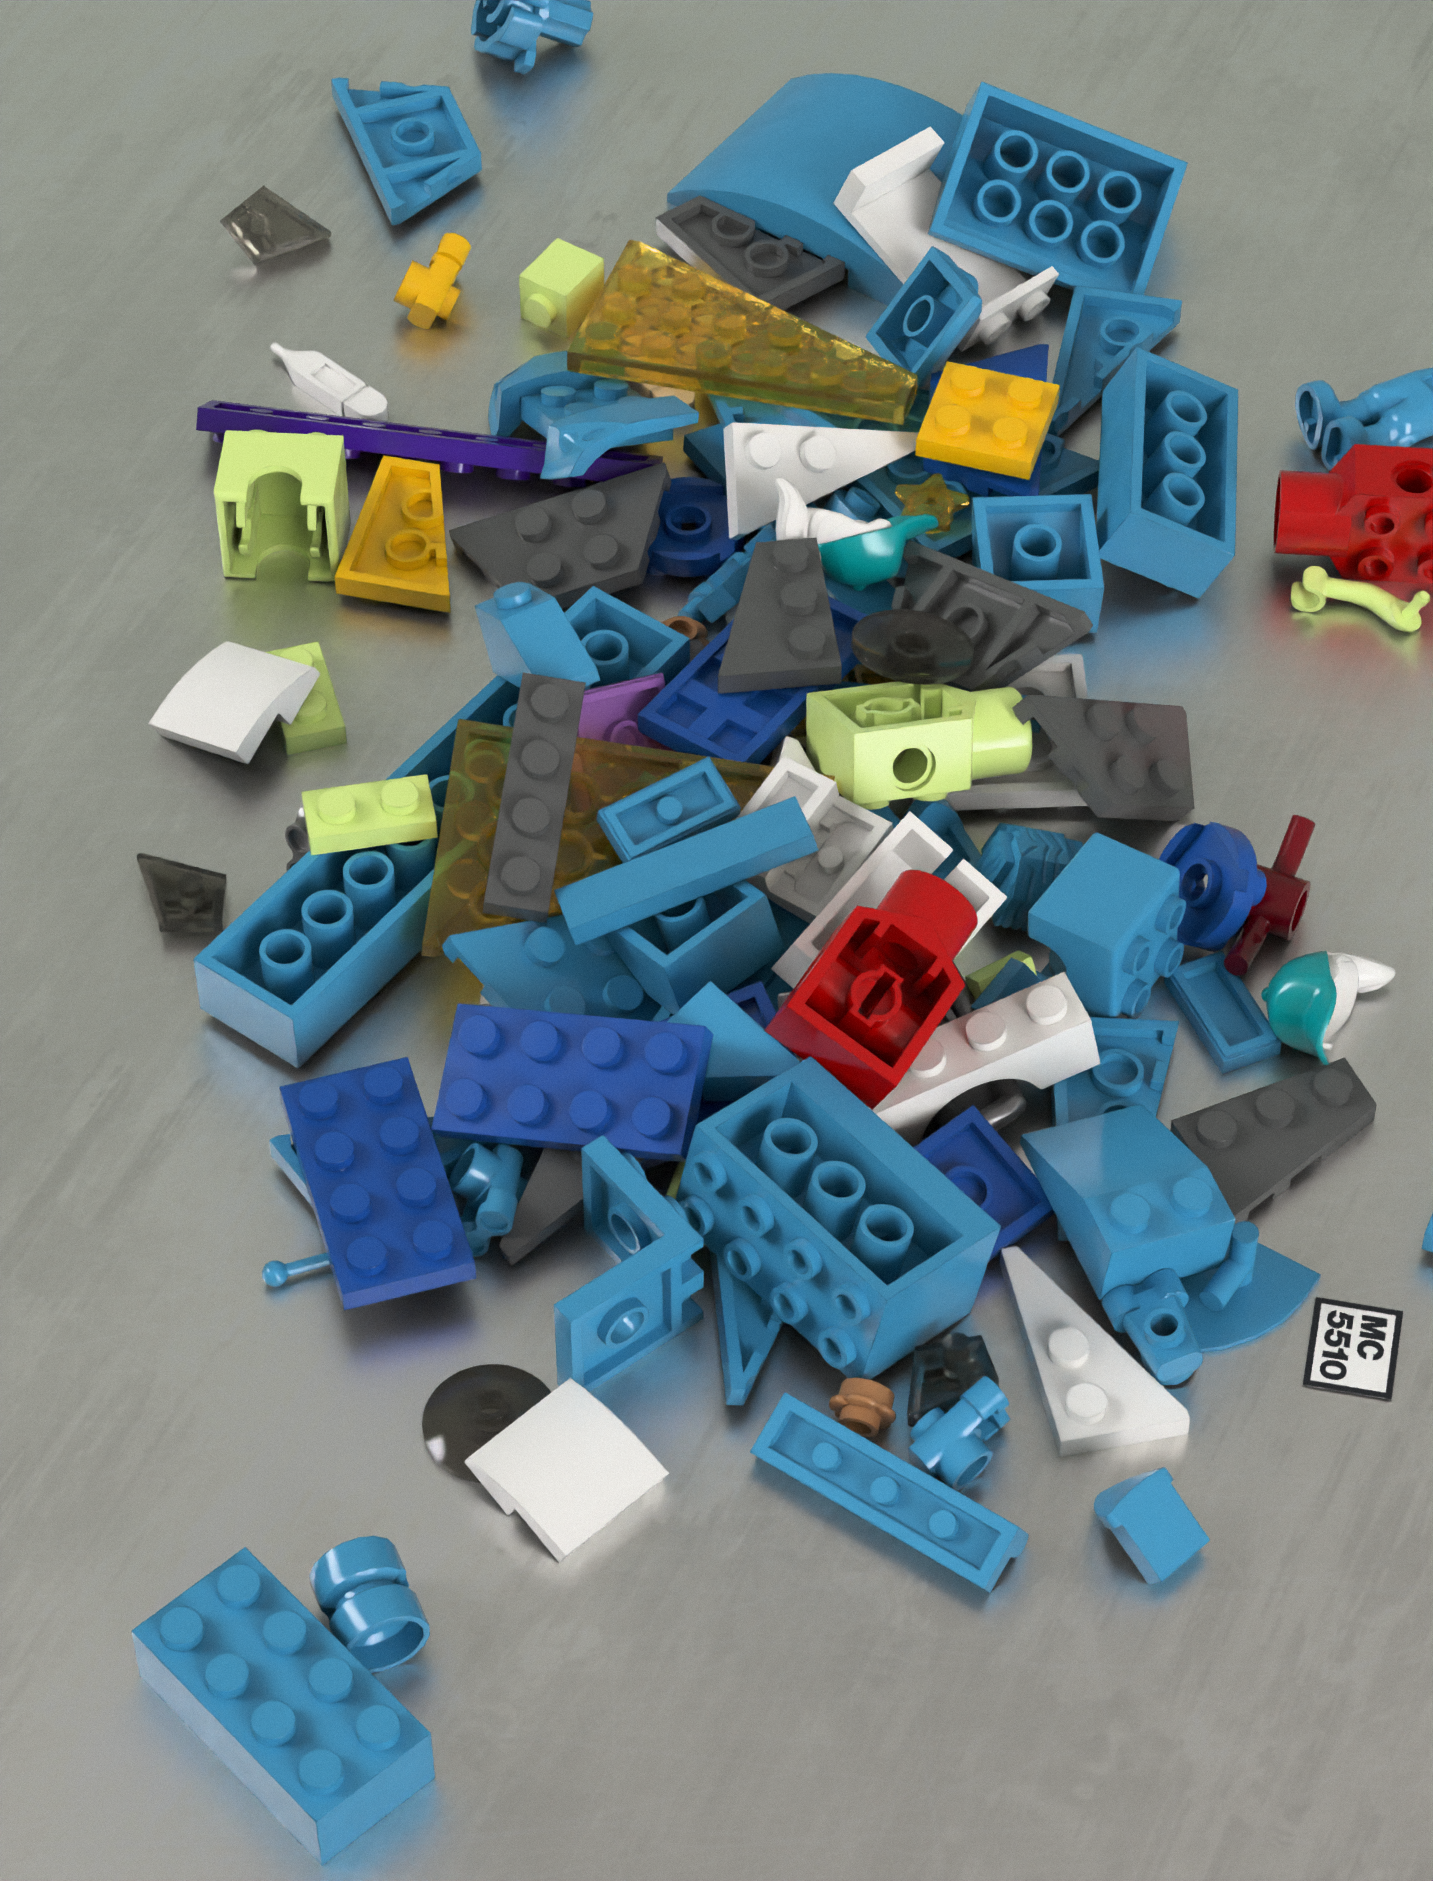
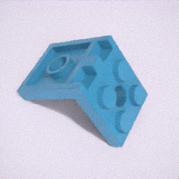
(650, 1288)

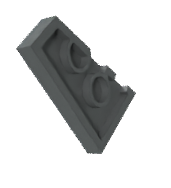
(743, 257)
(782, 623)

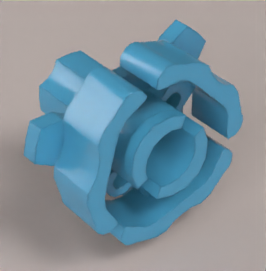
(512, 26)

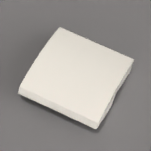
(233, 700)
(841, 829)
(566, 1468)

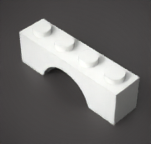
(1025, 1036)

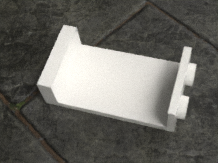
(892, 209)

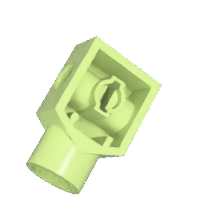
(914, 739)

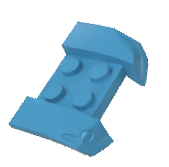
(580, 413)

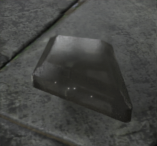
(271, 227)
(183, 895)
(945, 1372)

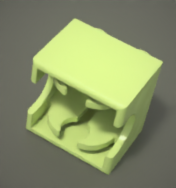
(282, 497)

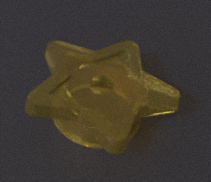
(934, 492)

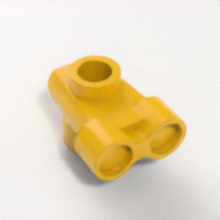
(431, 290)

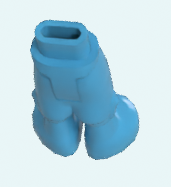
(1384, 415)

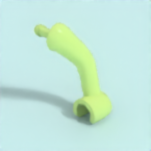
(1316, 586)

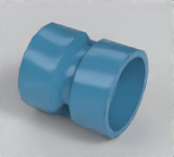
(370, 1602)

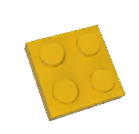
(987, 420)

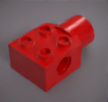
(1363, 514)
(880, 986)

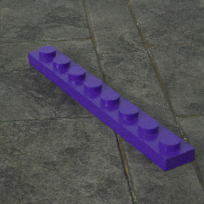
(453, 449)

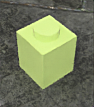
(560, 287)

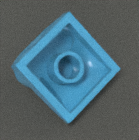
(927, 316)

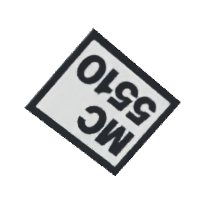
(1353, 1348)

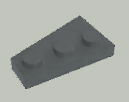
(1276, 1132)

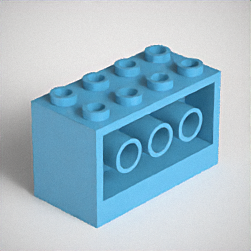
(835, 1220)

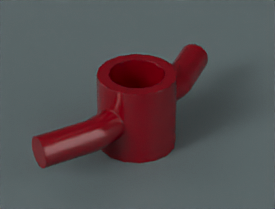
(1283, 901)

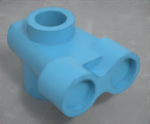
(492, 1192)
(1157, 1325)
(952, 1441)

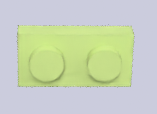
(319, 718)
(369, 814)

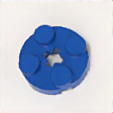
(694, 551)
(1232, 885)

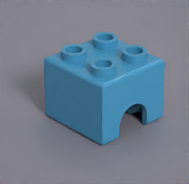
(1111, 926)

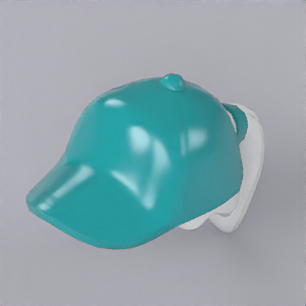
(848, 548)
(1316, 995)

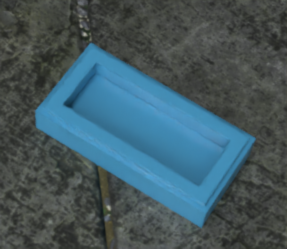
(1222, 1013)

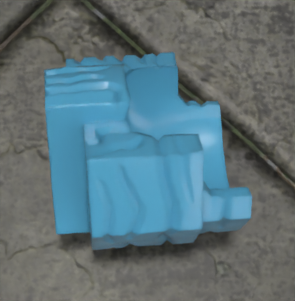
(1023, 866)

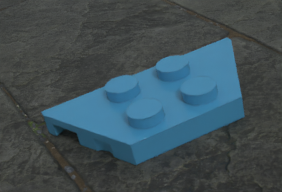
(408, 142)
(543, 970)

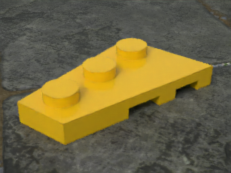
(399, 539)

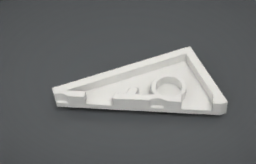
(808, 457)
(1085, 1379)

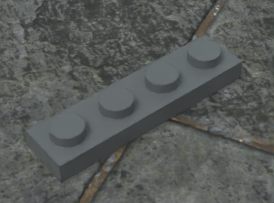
(534, 798)

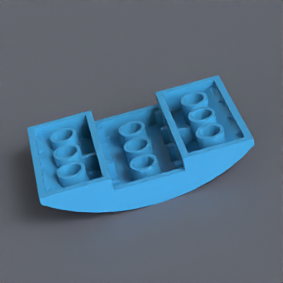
(798, 153)

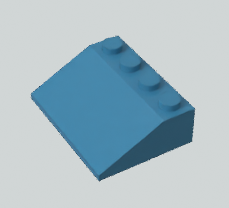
(1055, 194)

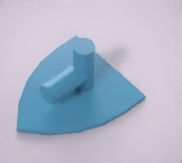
(1246, 1294)

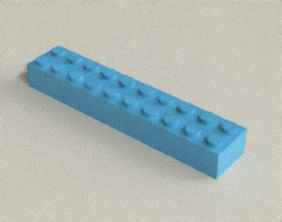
(357, 916)

